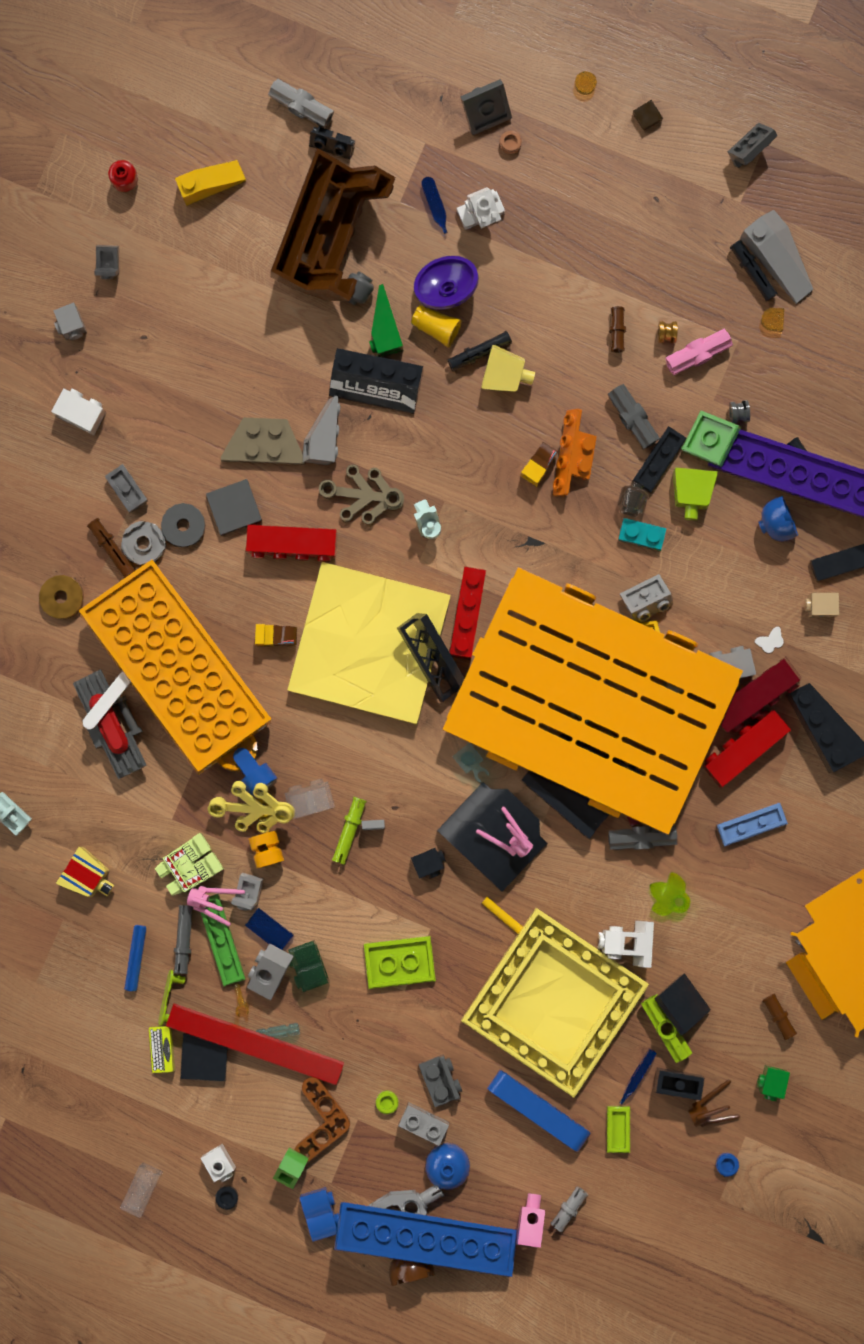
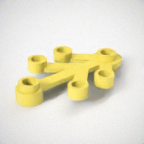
(279, 811)

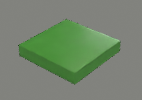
(711, 438)

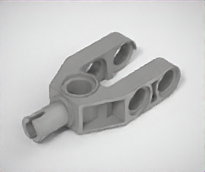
(401, 1198)

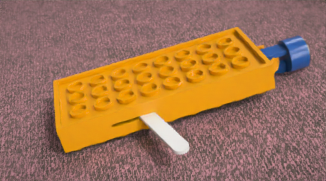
(177, 675)

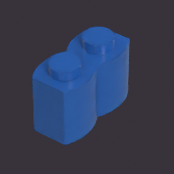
(319, 1213)

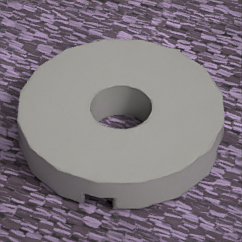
(130, 542)

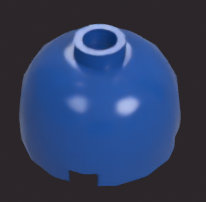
(778, 521)
(447, 1166)

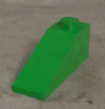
(384, 329)

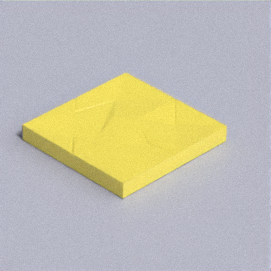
(353, 643)
(554, 1002)

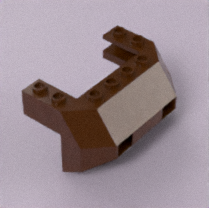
(324, 224)

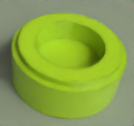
(387, 1102)

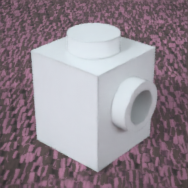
(218, 1163)

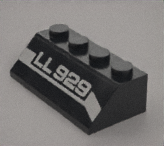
(375, 381)

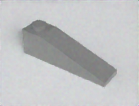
(776, 250)

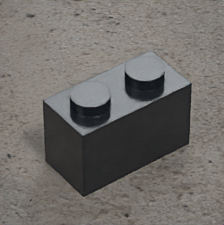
(679, 1083)

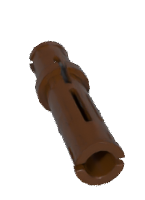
(97, 529)

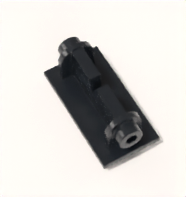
(323, 140)

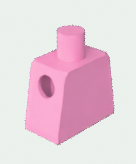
(528, 1233)

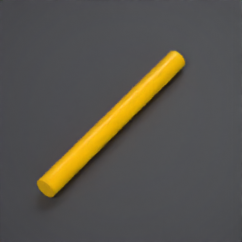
(501, 914)

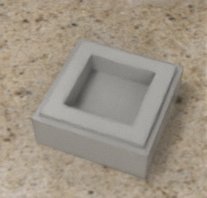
(373, 824)

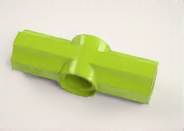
(673, 1041)

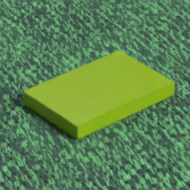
(399, 962)

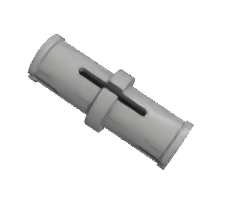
(569, 1209)

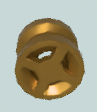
(667, 332)

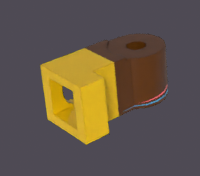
(539, 464)
(275, 635)

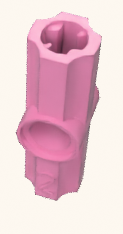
(698, 352)

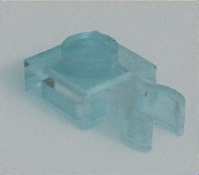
(469, 760)

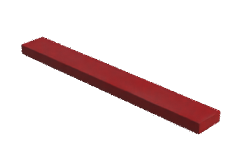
(254, 1044)

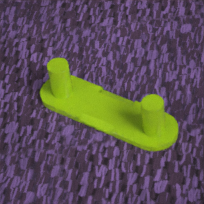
(170, 979)

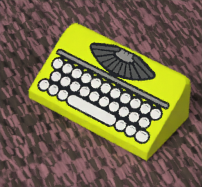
(161, 1049)

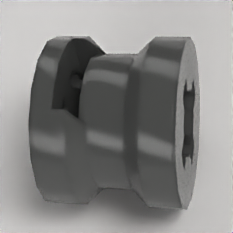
(739, 411)

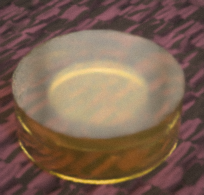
(585, 82)

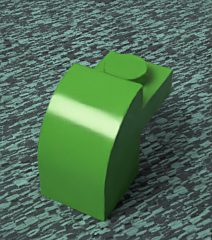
(290, 1168)

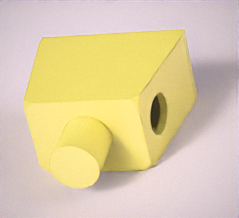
(505, 371)

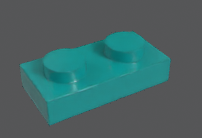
(642, 534)

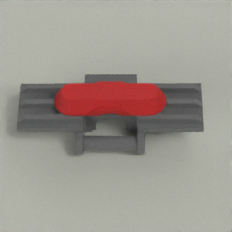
(119, 746)

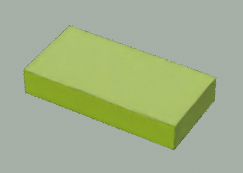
(618, 1129)

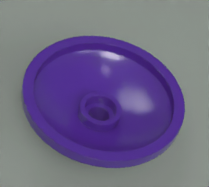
(446, 282)

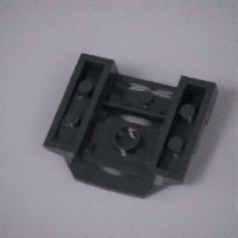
(484, 812)

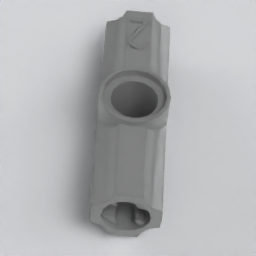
(300, 103)

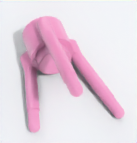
(519, 841)
(200, 900)

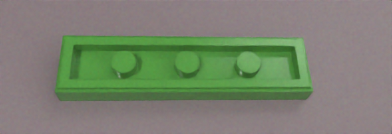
(223, 945)

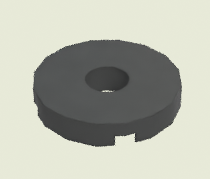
(174, 516)

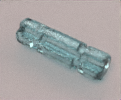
(281, 1031)

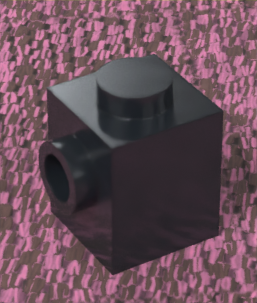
(429, 863)

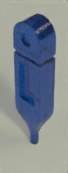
(434, 202)
(638, 1074)

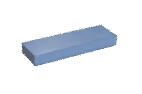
(751, 824)

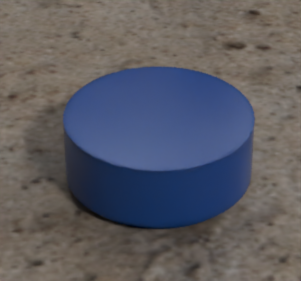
(727, 1164)

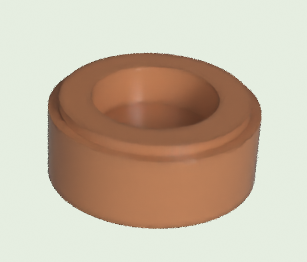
(510, 142)

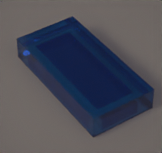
(269, 929)

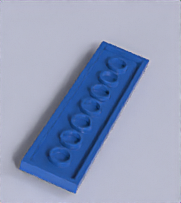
(425, 1239)

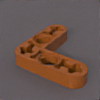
(328, 1116)

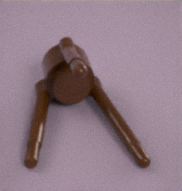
(700, 1114)

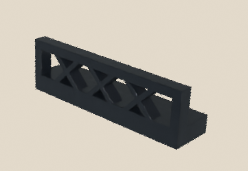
(436, 649)

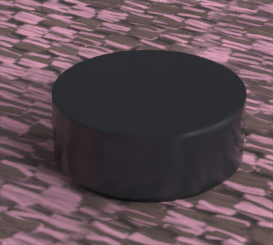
(226, 1197)

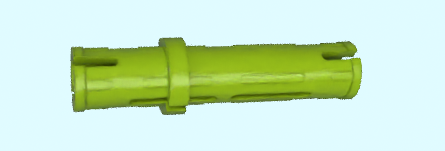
(349, 830)

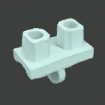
(427, 520)
(12, 815)

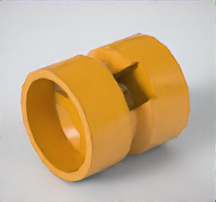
(270, 856)

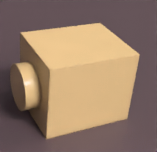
(822, 605)

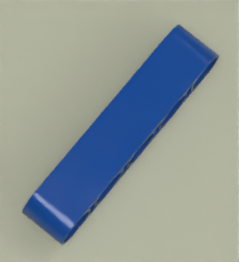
(539, 1110)

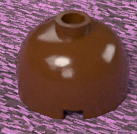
(408, 1271)

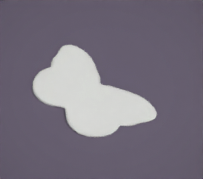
(769, 643)

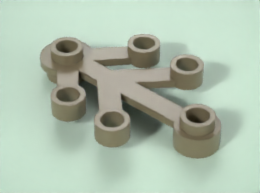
(364, 495)

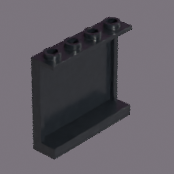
(567, 803)

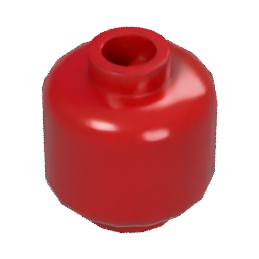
(123, 175)

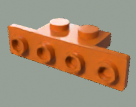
(575, 453)

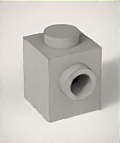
(69, 322)

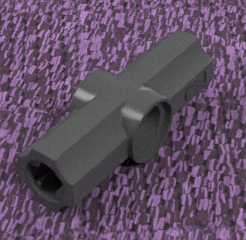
(633, 416)
(640, 838)

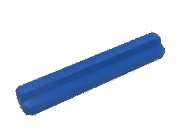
(135, 958)

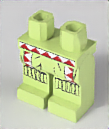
(184, 869)

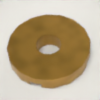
(48, 594)

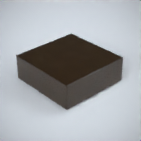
(647, 115)

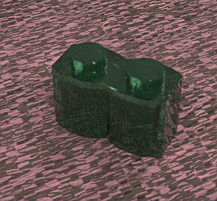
(308, 966)

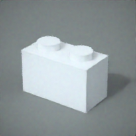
(79, 411)

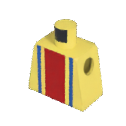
(85, 875)

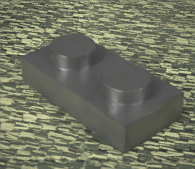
(126, 488)

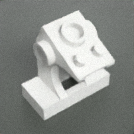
(481, 208)
(613, 942)

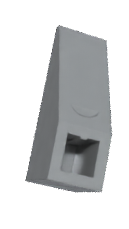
(321, 439)

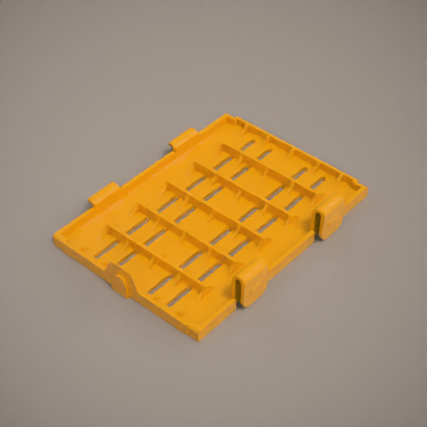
(563, 762)

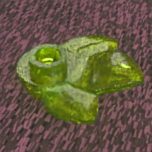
(667, 894)

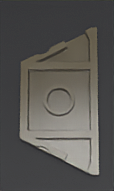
(263, 442)

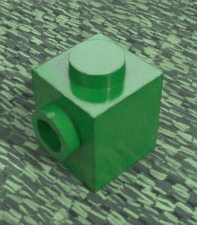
(773, 1083)

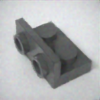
(751, 144)
(440, 1080)

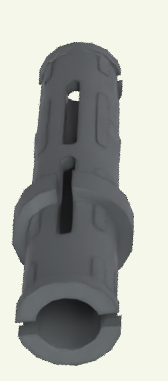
(183, 939)

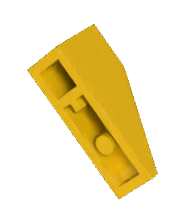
(209, 181)

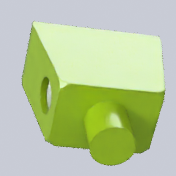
(693, 490)

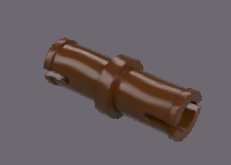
(617, 329)
(779, 1016)

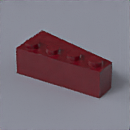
(759, 693)

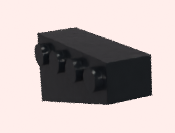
(829, 733)

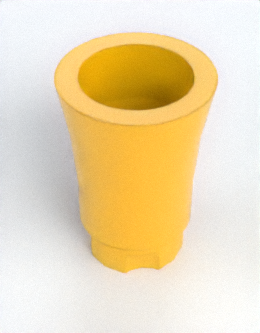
(436, 325)

